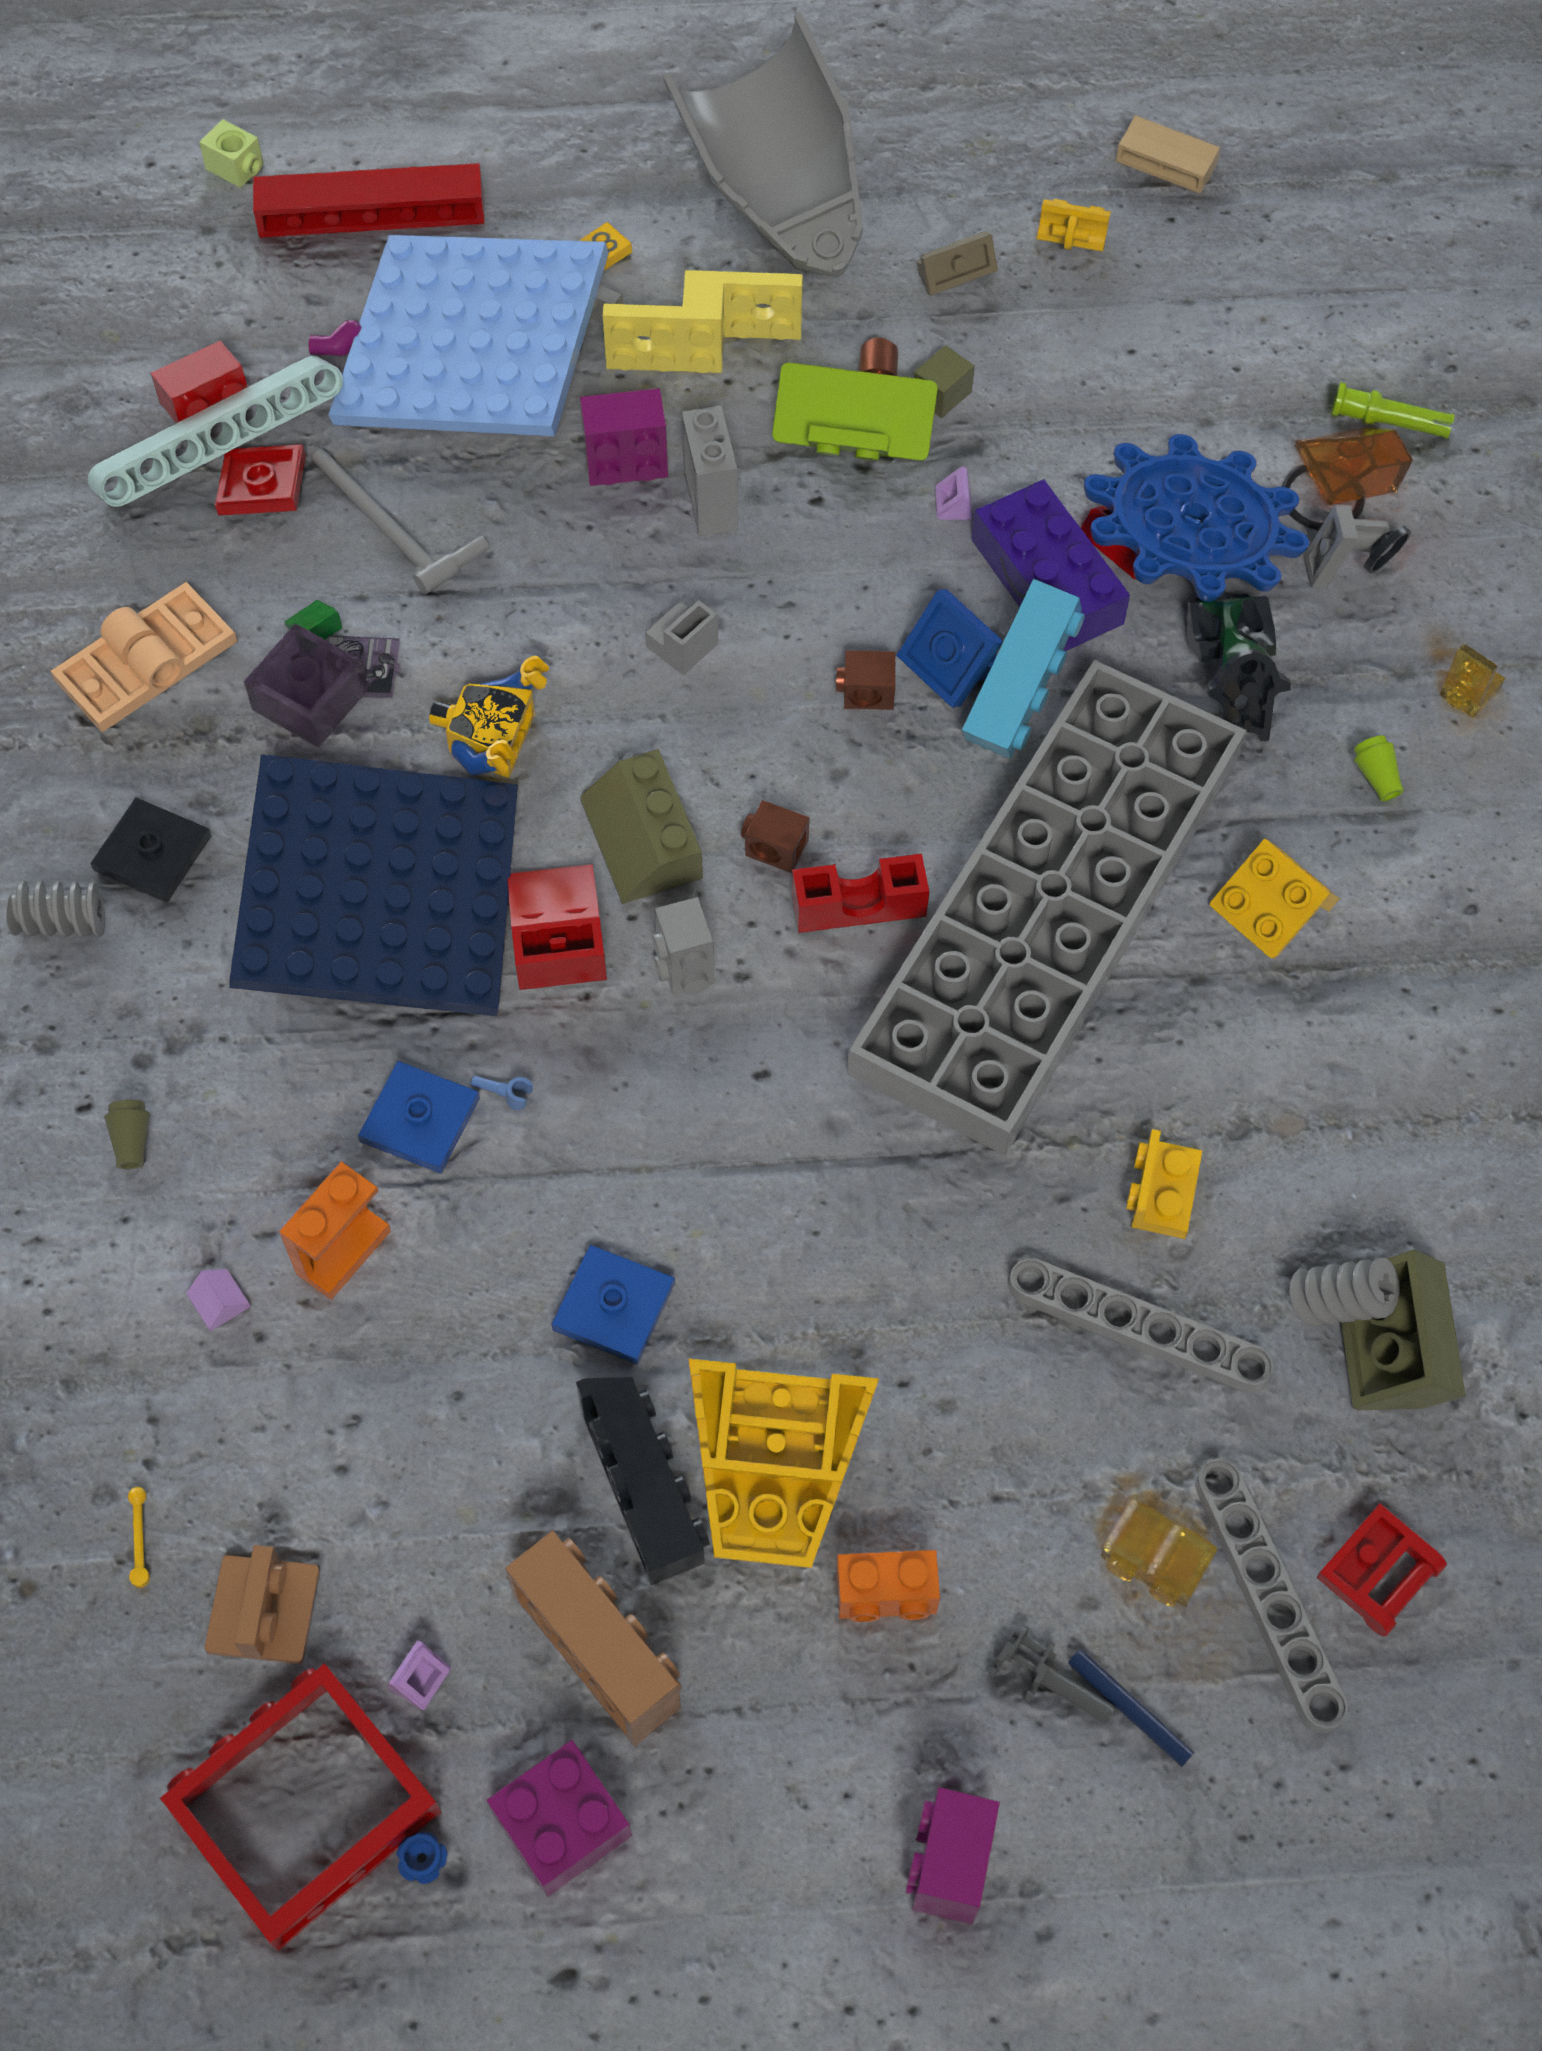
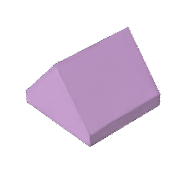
(954, 496)
(217, 1297)
(419, 1676)

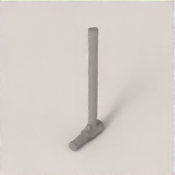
(430, 570)

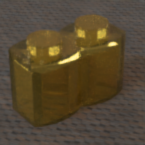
(1158, 1553)

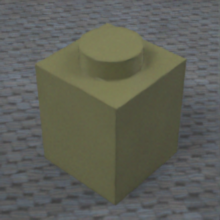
(953, 378)

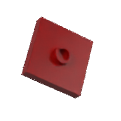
(260, 480)

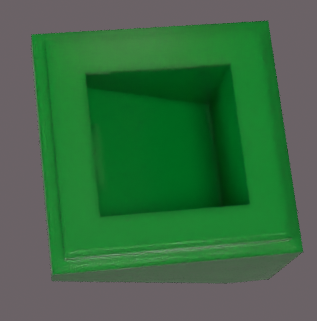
(318, 619)

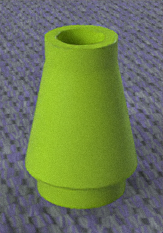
(1379, 765)

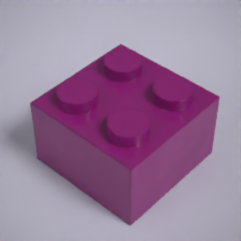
(624, 437)
(559, 1818)
(956, 1855)

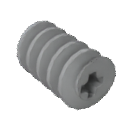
(55, 910)
(1345, 1292)

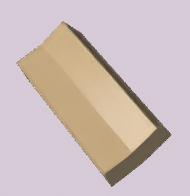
(1168, 154)

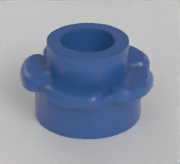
(413, 1846)

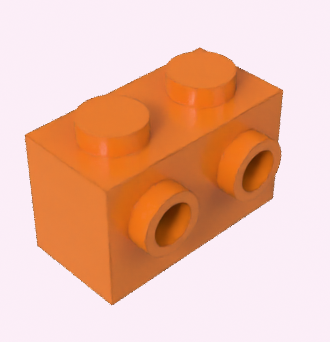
(887, 1585)

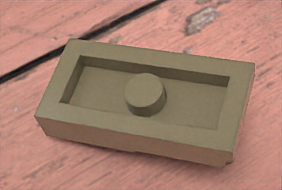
(958, 262)

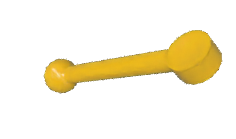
(139, 1575)

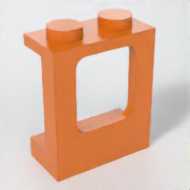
(334, 1231)

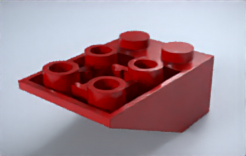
(556, 927)

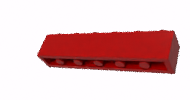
(368, 200)

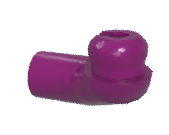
(338, 342)

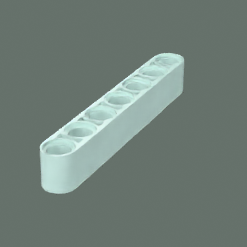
(198, 427)

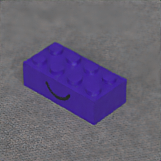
(1038, 539)

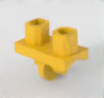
(1073, 225)

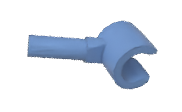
(506, 1090)

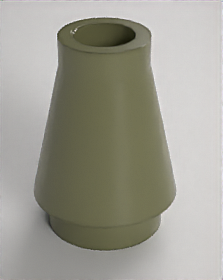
(128, 1130)

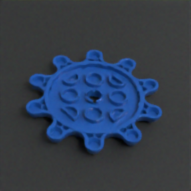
(1236, 513)

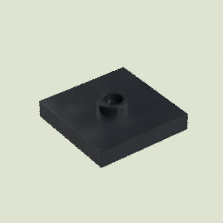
(151, 849)

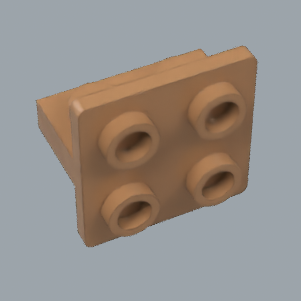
(262, 1607)

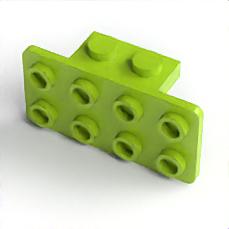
(854, 412)

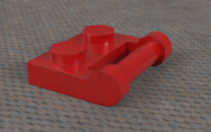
(1369, 1557)

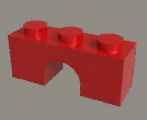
(889, 894)

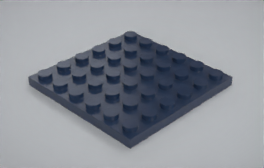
(375, 886)

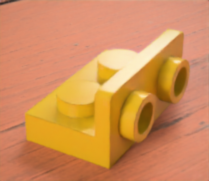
(1166, 1187)

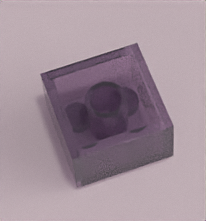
(306, 685)

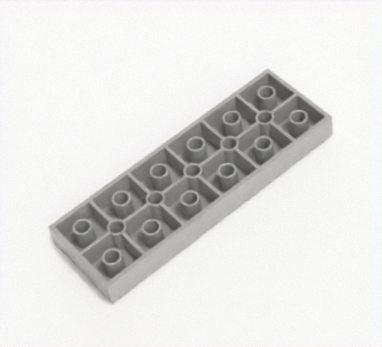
(1045, 907)

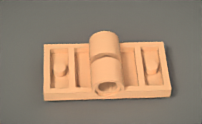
(143, 655)

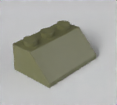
(642, 828)
(1413, 1352)

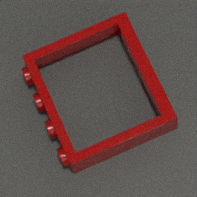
(347, 1869)

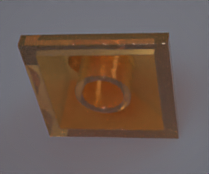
(1355, 463)

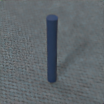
(1131, 1707)

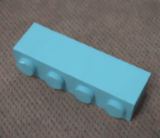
(1023, 668)

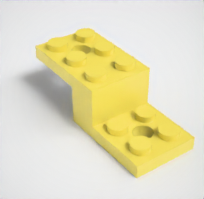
(693, 334)

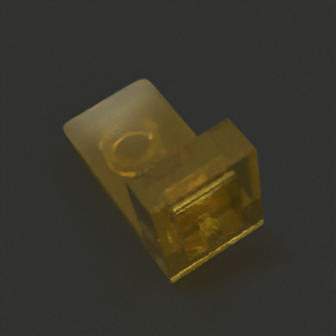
(1471, 681)

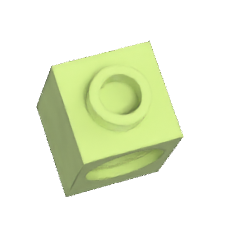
(231, 153)

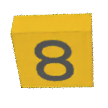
(616, 243)

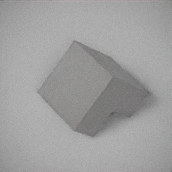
(684, 635)

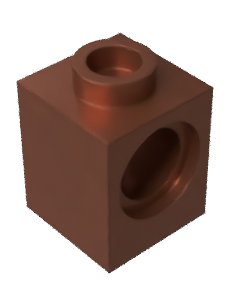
(868, 680)
(775, 836)

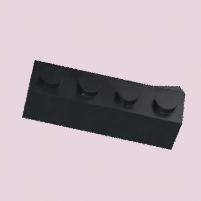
(641, 1477)

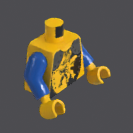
(491, 719)

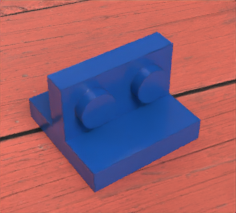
(950, 648)

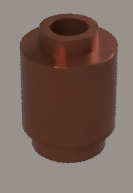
(879, 357)

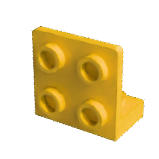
(1271, 898)

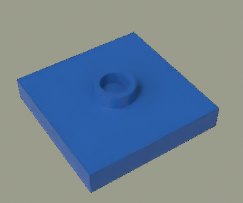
(419, 1117)
(613, 1304)

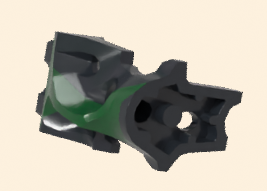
(1244, 639)

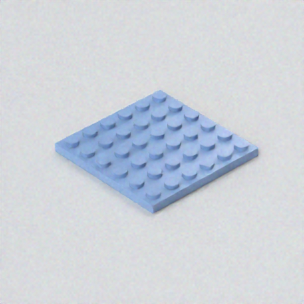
(470, 335)

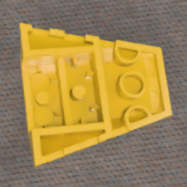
(774, 1456)

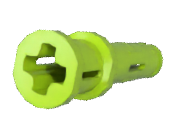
(1373, 408)

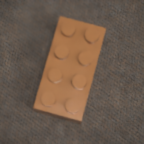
(594, 1636)

